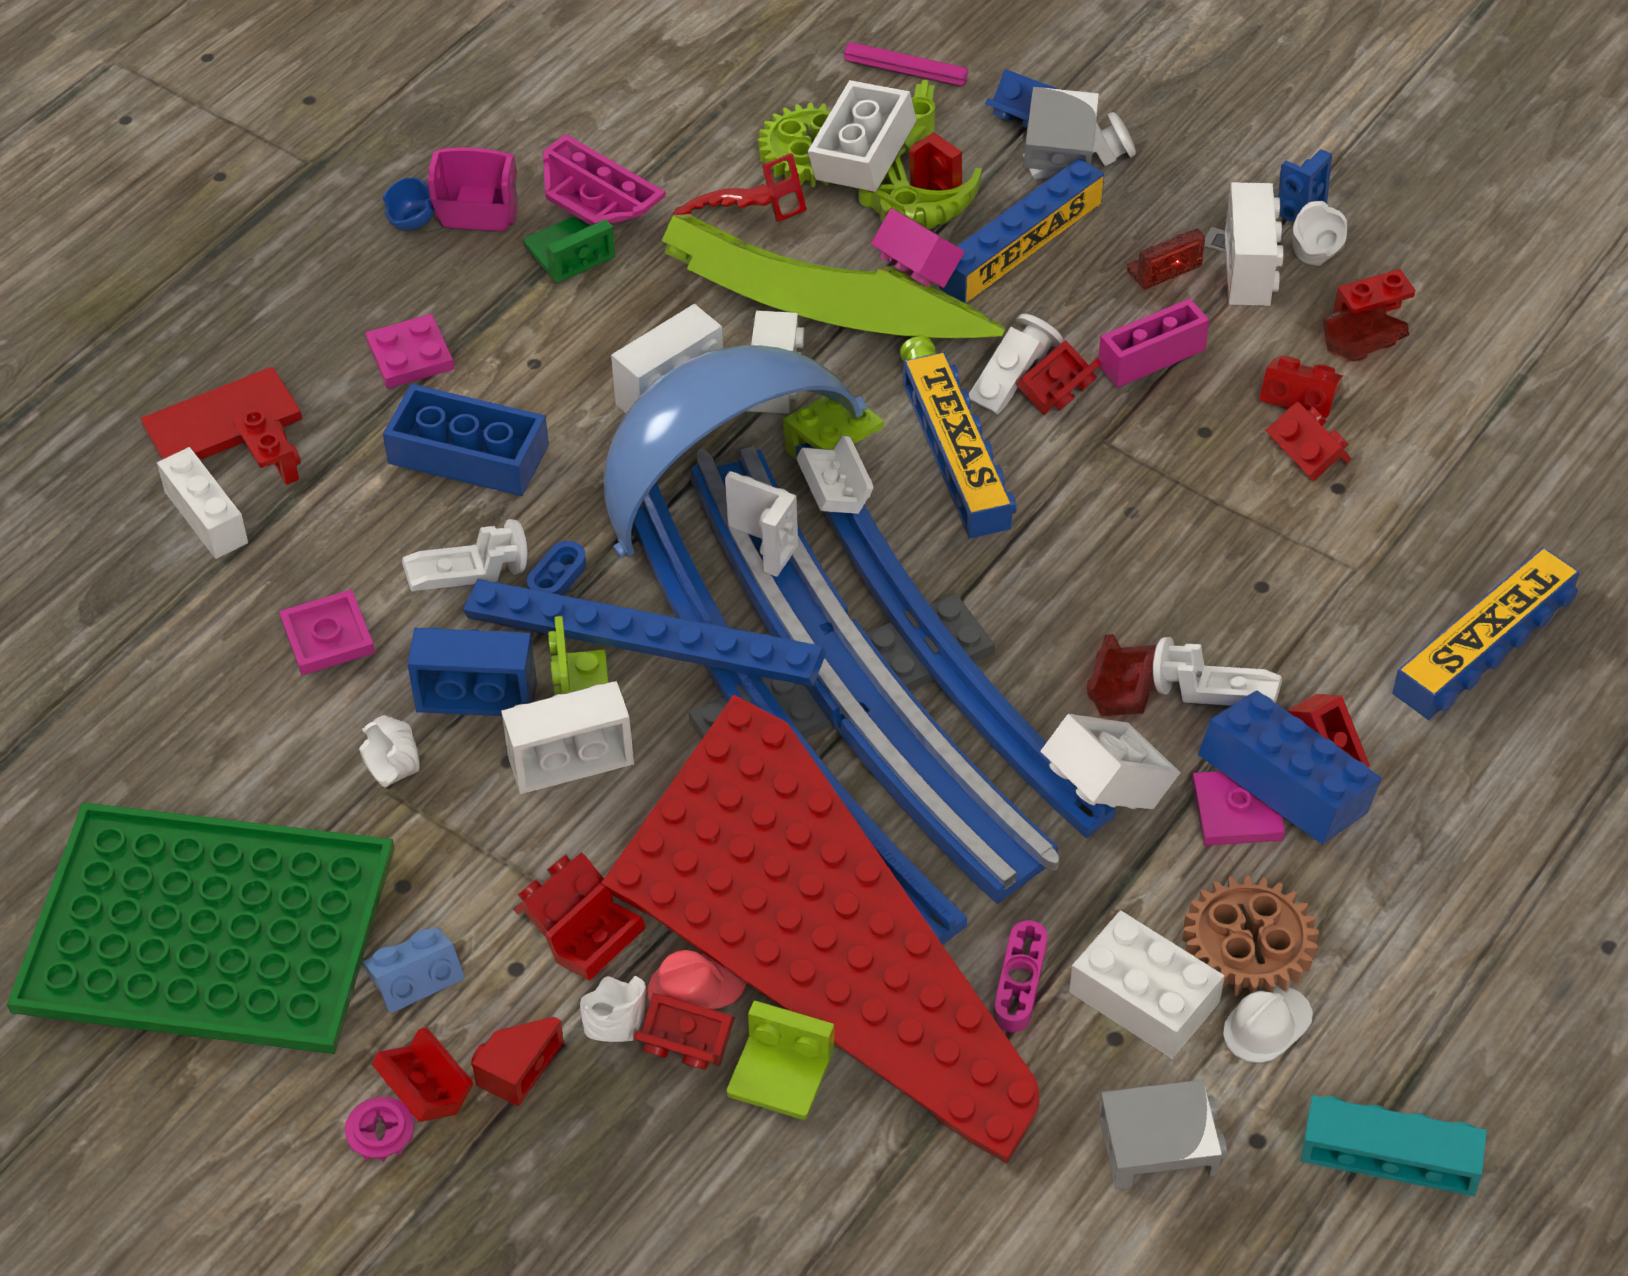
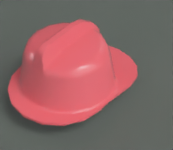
(696, 981)

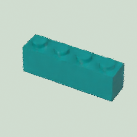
(1394, 1145)

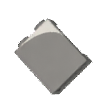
(1060, 128)
(1160, 1130)

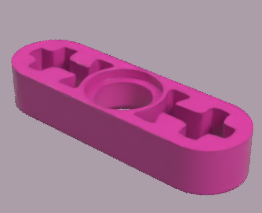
(1025, 991)

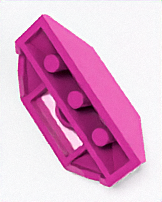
(594, 185)

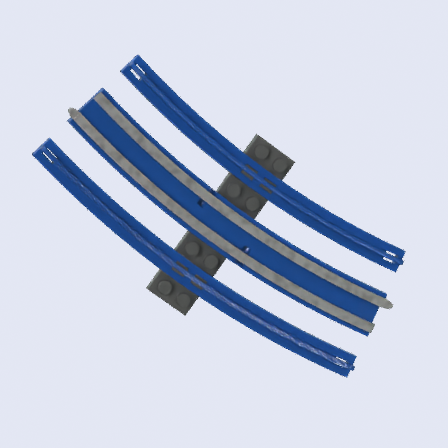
(868, 694)

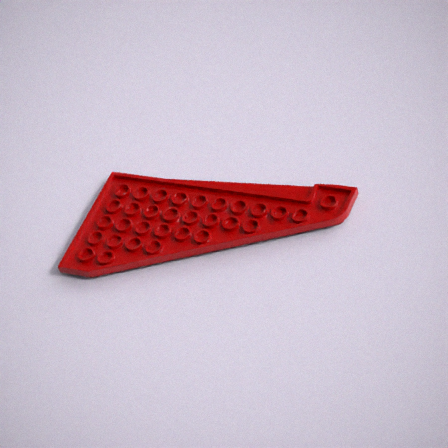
(792, 898)

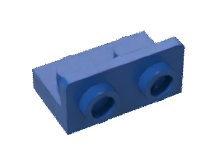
(1014, 96)
(1304, 184)

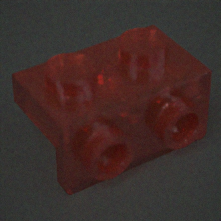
(1362, 333)
(1121, 678)

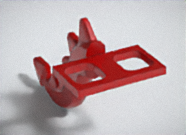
(760, 195)

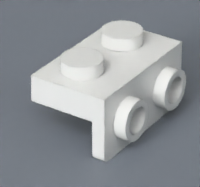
(836, 477)

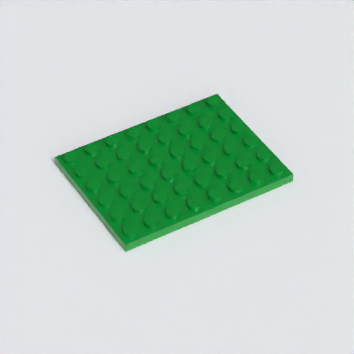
(204, 928)

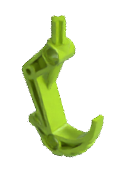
(919, 204)

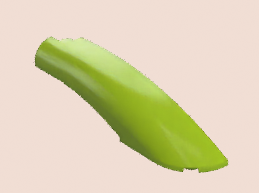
(854, 299)

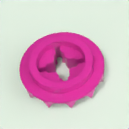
(363, 1122)

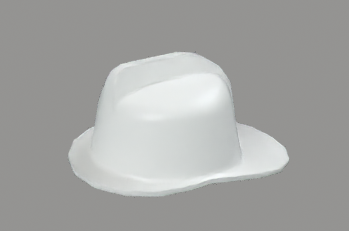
(1267, 1024)

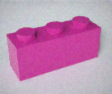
(916, 249)
(1153, 342)

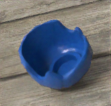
(408, 204)

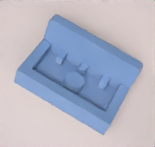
(414, 968)

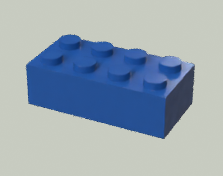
(466, 439)
(1289, 766)

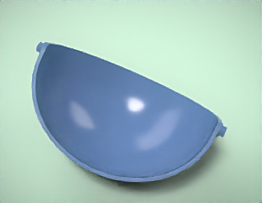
(690, 405)

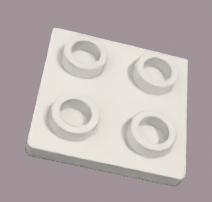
(764, 514)

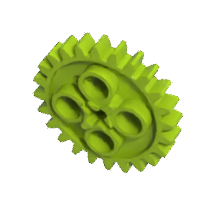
(789, 135)

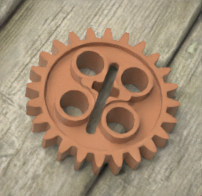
(1283, 928)

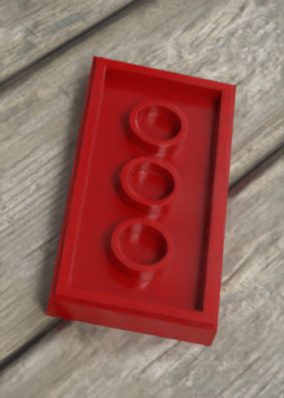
(207, 421)

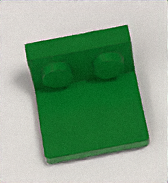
(571, 247)

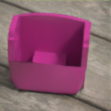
(473, 188)

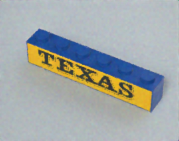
(1025, 229)
(958, 445)
(1486, 633)

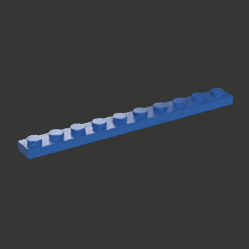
(647, 632)

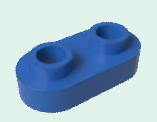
(552, 574)

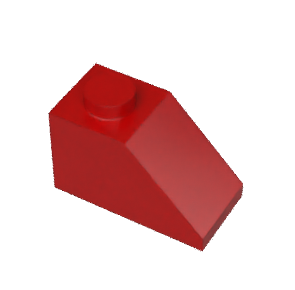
(1331, 719)
(516, 1058)

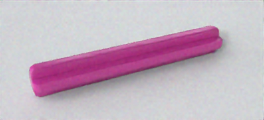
(906, 64)

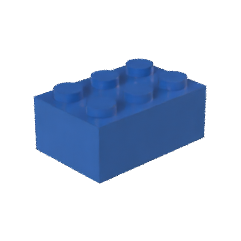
(471, 671)

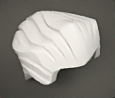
(1318, 233)
(389, 750)
(614, 1010)

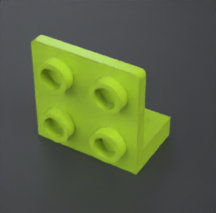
(825, 423)
(576, 669)
(782, 1060)

